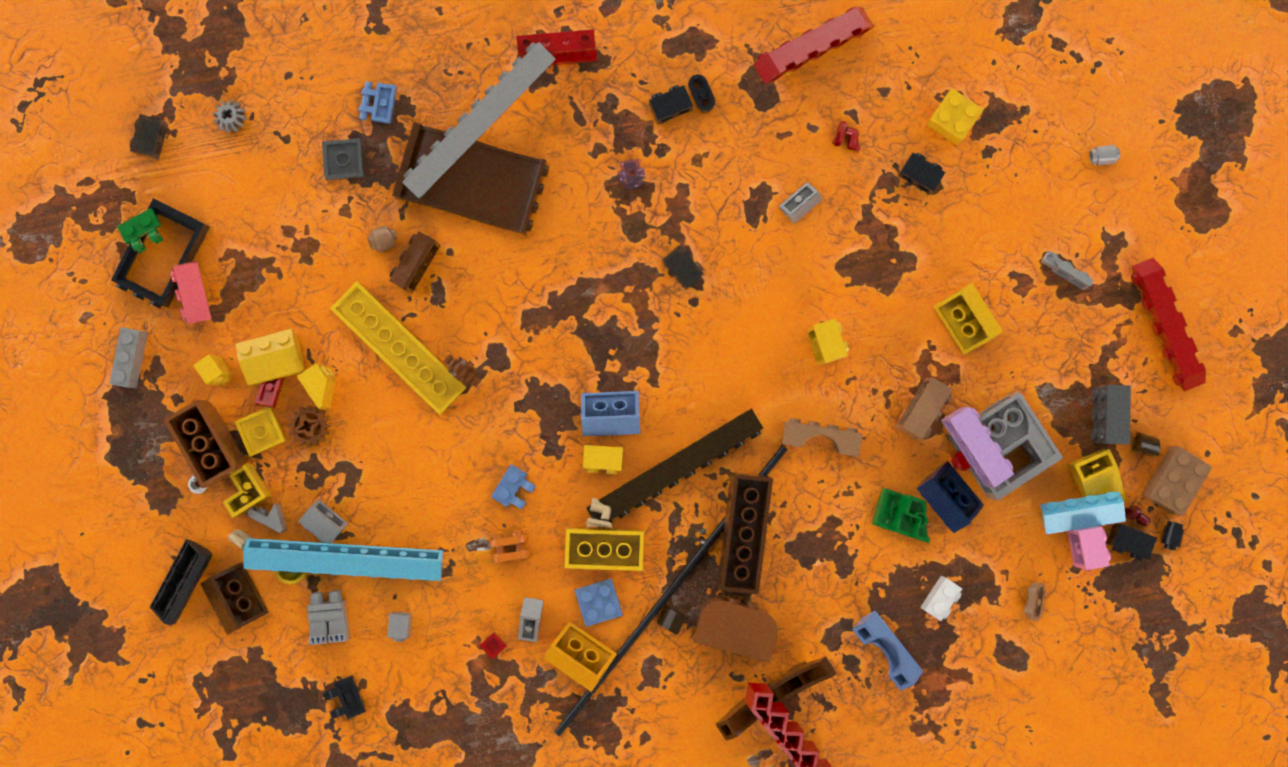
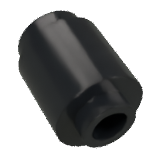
(1172, 535)

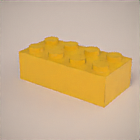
(604, 549)

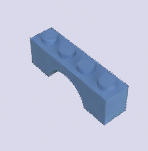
(902, 667)

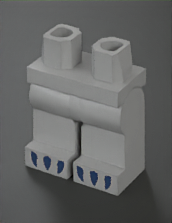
(328, 619)

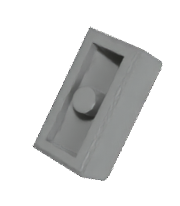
(800, 202)

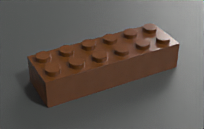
(744, 533)

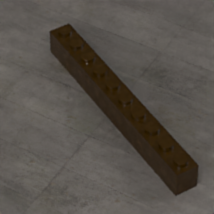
(679, 465)

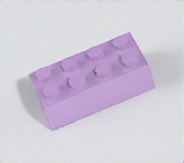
(978, 446)

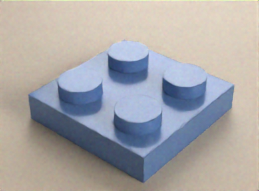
(598, 602)

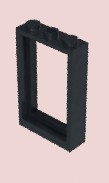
(200, 231)

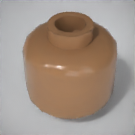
(382, 238)

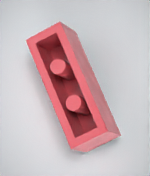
(190, 292)

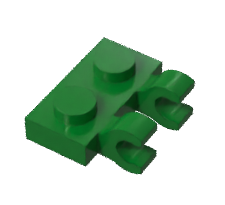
(139, 226)

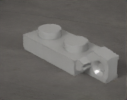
(1066, 271)

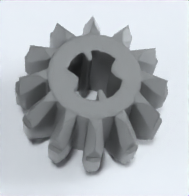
(229, 123)

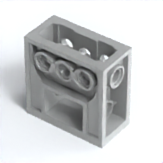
(1021, 430)

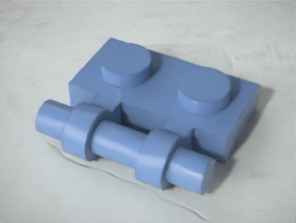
(383, 102)

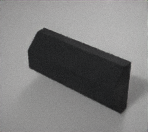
(180, 582)

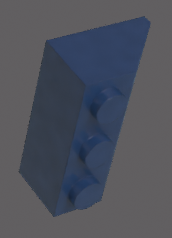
(950, 497)

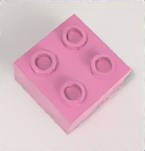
(1089, 548)

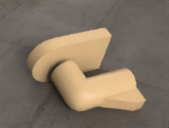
(598, 507)
(239, 538)

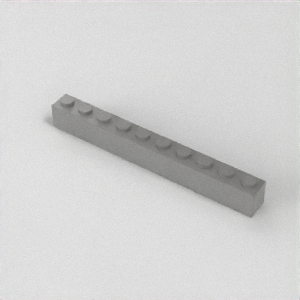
(483, 115)

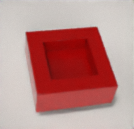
(959, 461)
(493, 645)

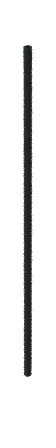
(660, 603)

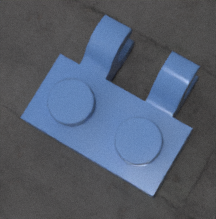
(509, 486)

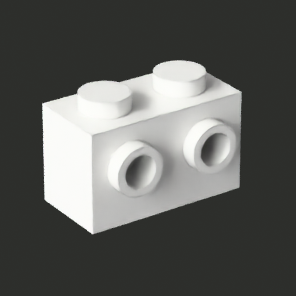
(941, 598)

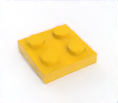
(260, 431)

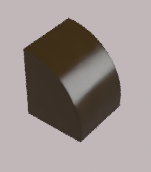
(1146, 444)
(671, 619)

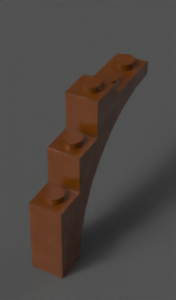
(791, 683)

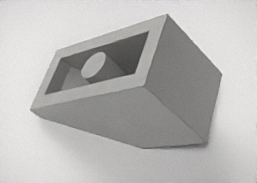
(530, 619)

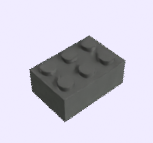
(1111, 414)

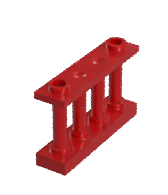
(563, 46)

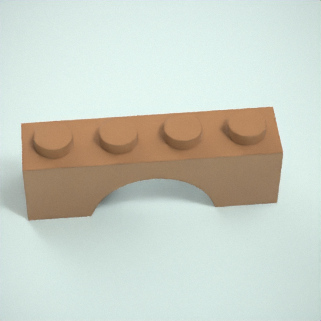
(846, 442)

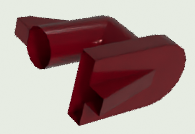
(1134, 512)

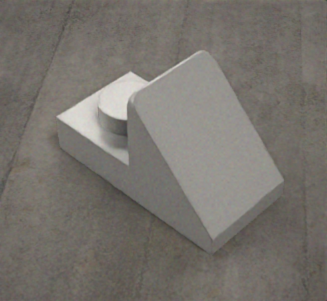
(274, 520)

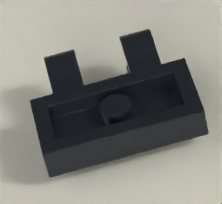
(349, 697)

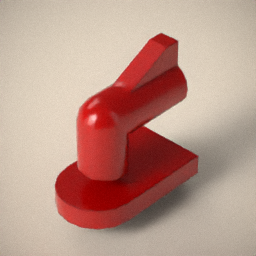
(853, 143)

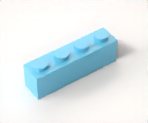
(1083, 512)

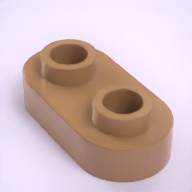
(1035, 601)

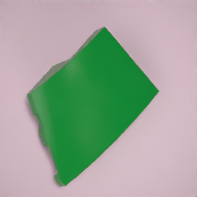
(902, 515)

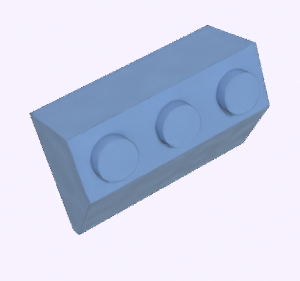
(610, 413)

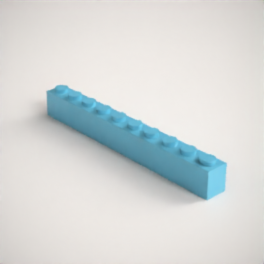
(343, 559)

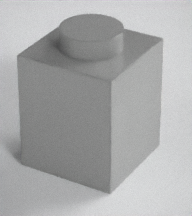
(399, 626)

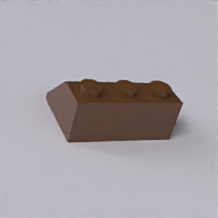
(414, 262)
(234, 598)

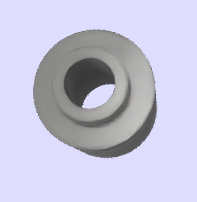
(1104, 155)

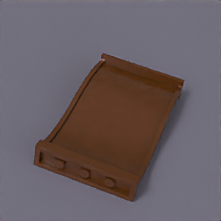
(481, 185)

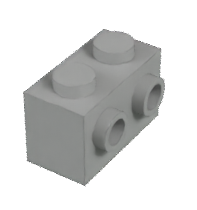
(323, 522)

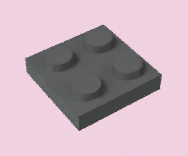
(343, 159)

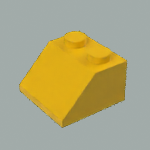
(319, 384)

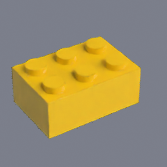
(827, 342)

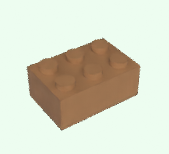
(924, 408)
(1176, 480)

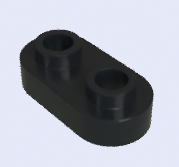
(702, 93)

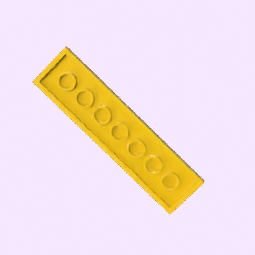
(398, 347)

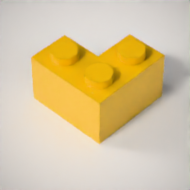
(250, 491)

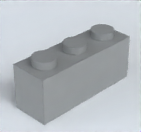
(128, 358)

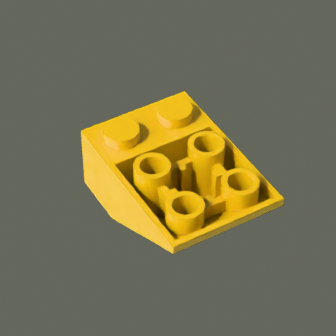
(1097, 474)

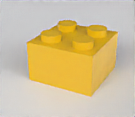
(954, 116)

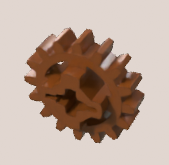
(462, 370)
(311, 433)

